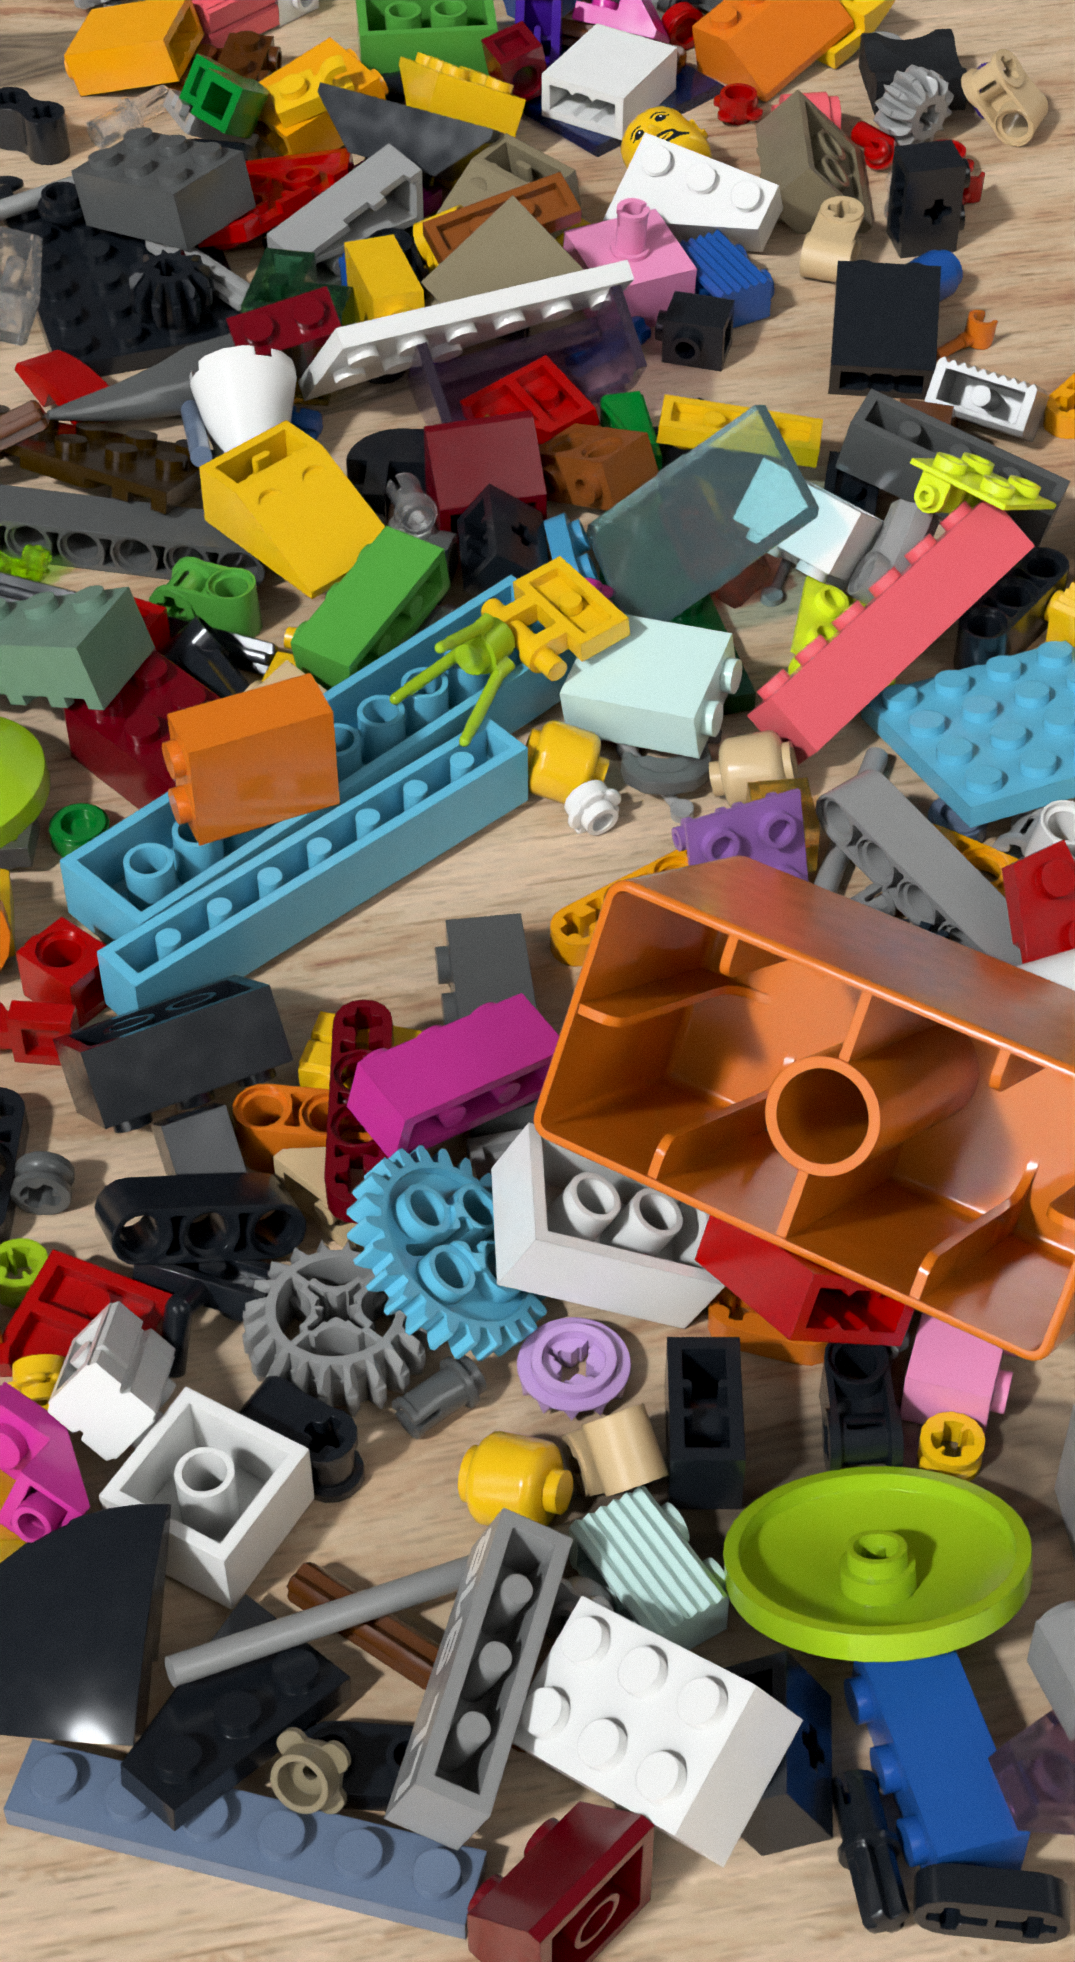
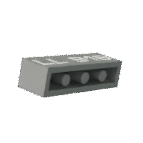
(479, 1681)

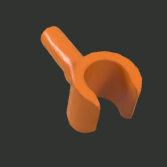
(976, 335)

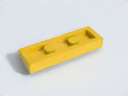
(691, 421)

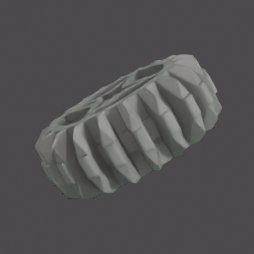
(337, 1349)

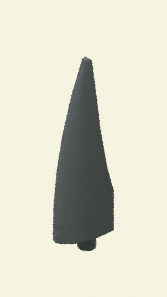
(146, 395)

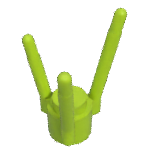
(477, 650)

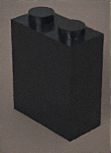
(884, 329)

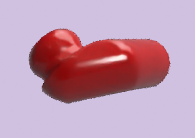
(876, 144)

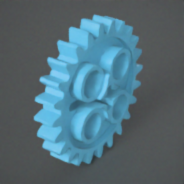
(435, 1256)

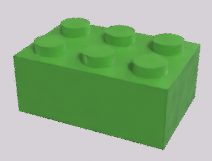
(432, 27)

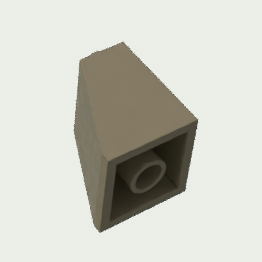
(499, 254)

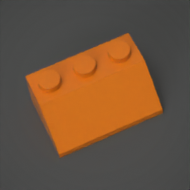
(767, 40)

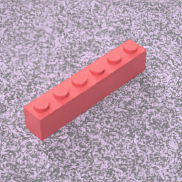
(892, 629)

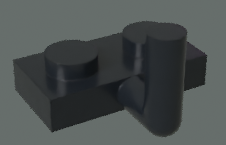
(214, 1285)

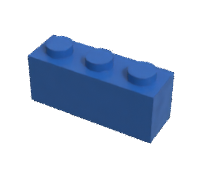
(935, 1762)

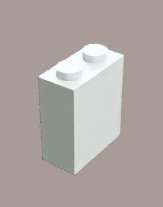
(608, 80)

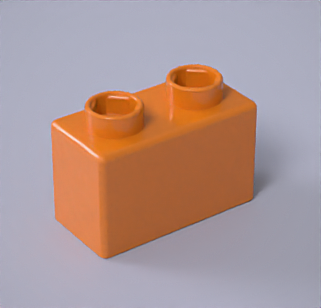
(898, 1077)

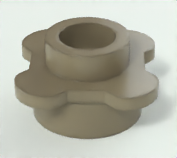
(301, 1787)

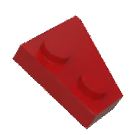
(538, 388)
(66, 1300)

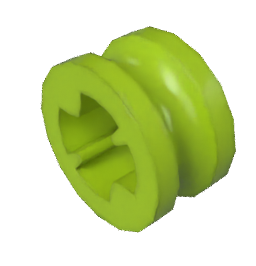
(14, 1255)

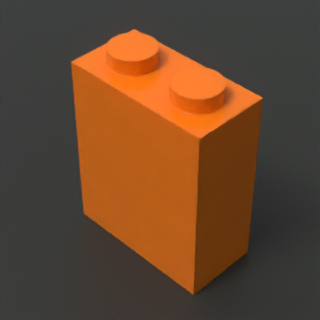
(252, 759)

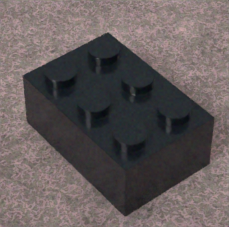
(174, 1052)

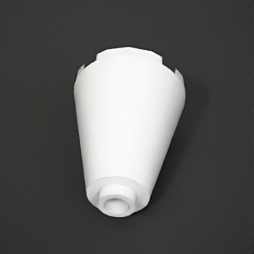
(242, 394)

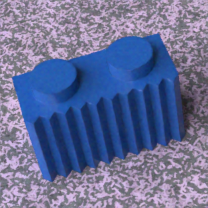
(729, 274)

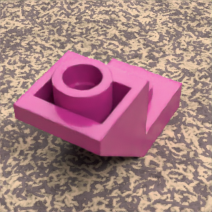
(43, 1463)

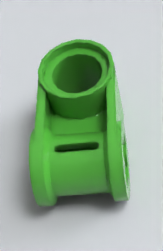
(215, 593)

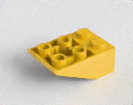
(460, 93)
(289, 507)

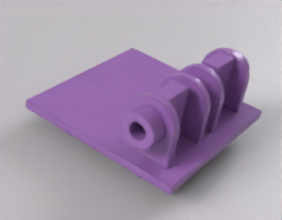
(762, 830)

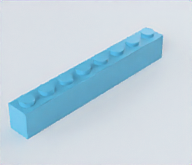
(319, 871)

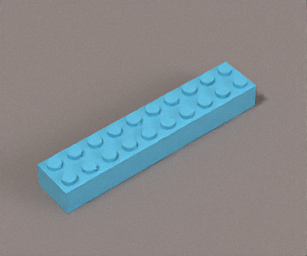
(156, 862)

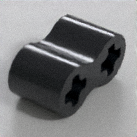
(33, 127)

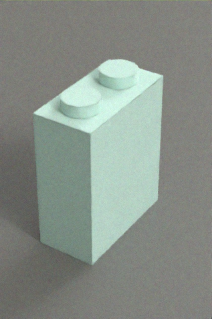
(655, 687)

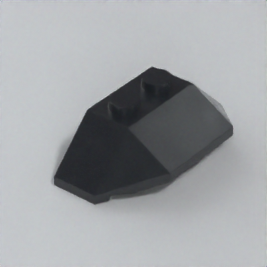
(429, 140)

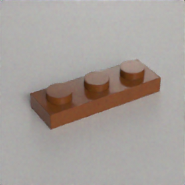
(546, 200)

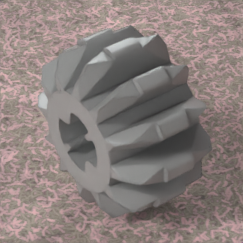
(914, 106)

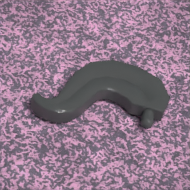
(667, 775)

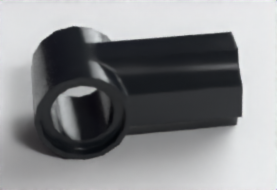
(205, 658)

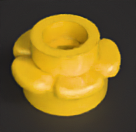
(37, 1376)

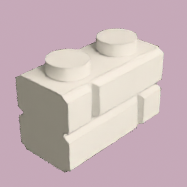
(113, 1382)

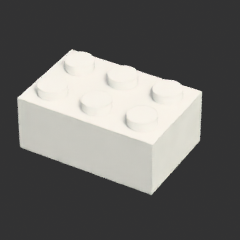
(595, 1236)
(655, 1729)

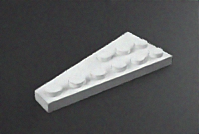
(389, 342)

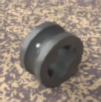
(42, 1183)

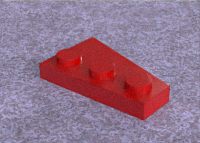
(1042, 902)

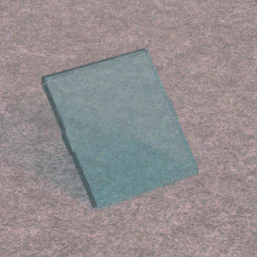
(702, 519)

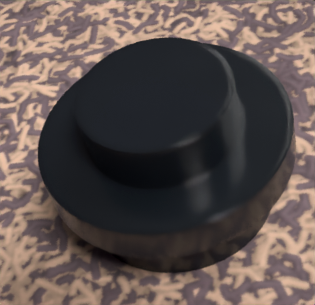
(60, 204)

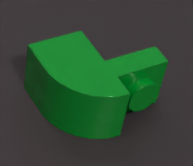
(223, 97)

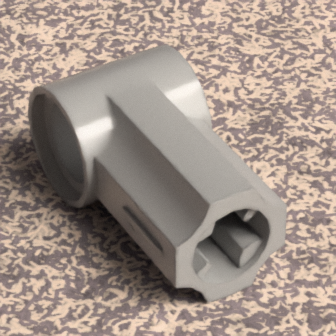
(899, 533)

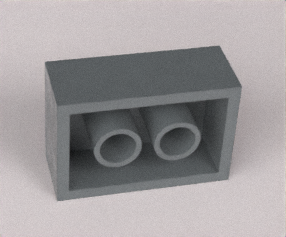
(163, 188)

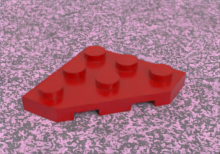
(280, 190)

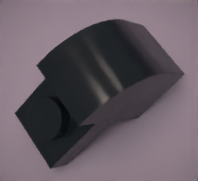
(380, 458)

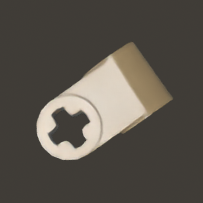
(1005, 95)
(832, 238)
(614, 1453)

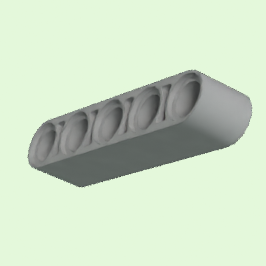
(916, 864)

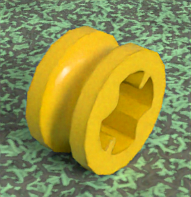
(954, 1428)

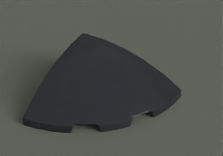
(83, 1627)

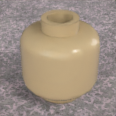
(751, 759)

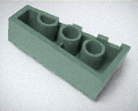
(71, 646)

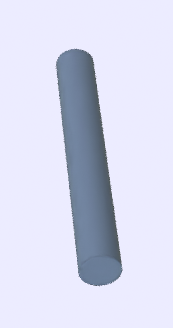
(195, 434)

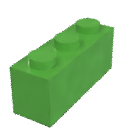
(372, 607)

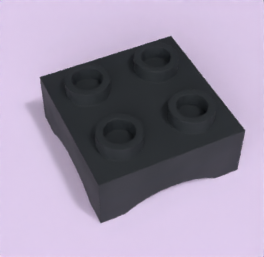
(883, 56)

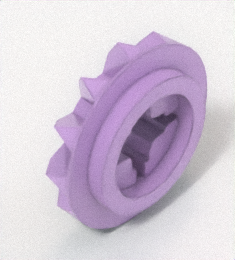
(566, 1343)

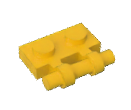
(569, 609)

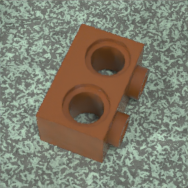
(596, 465)

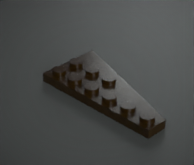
(129, 462)

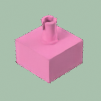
(648, 245)

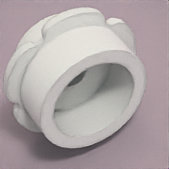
(592, 808)

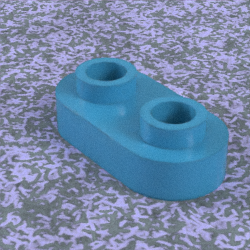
(570, 542)

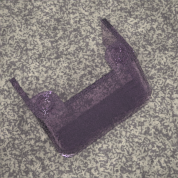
(608, 365)

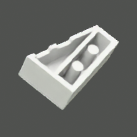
(700, 194)

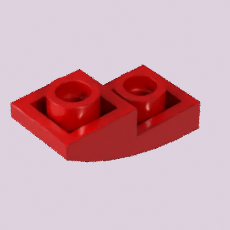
(58, 378)

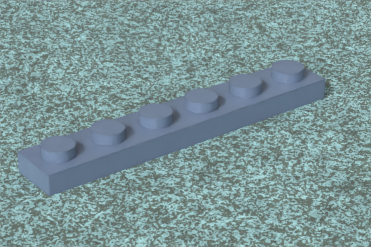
(253, 1842)

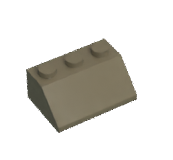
(809, 162)

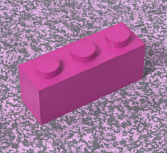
(453, 1076)

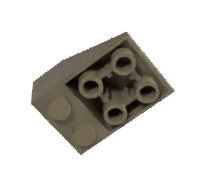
(504, 167)

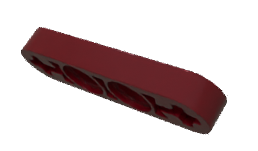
(341, 1154)

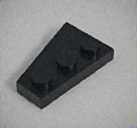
(228, 1723)

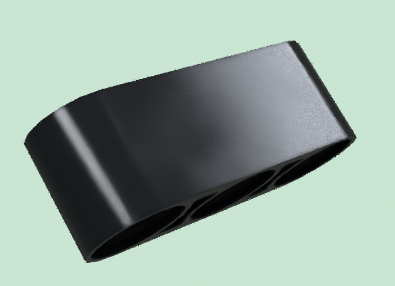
(1012, 610)
(173, 1203)

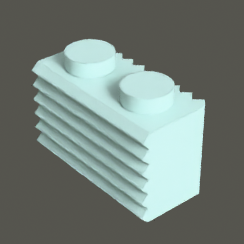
(651, 1569)

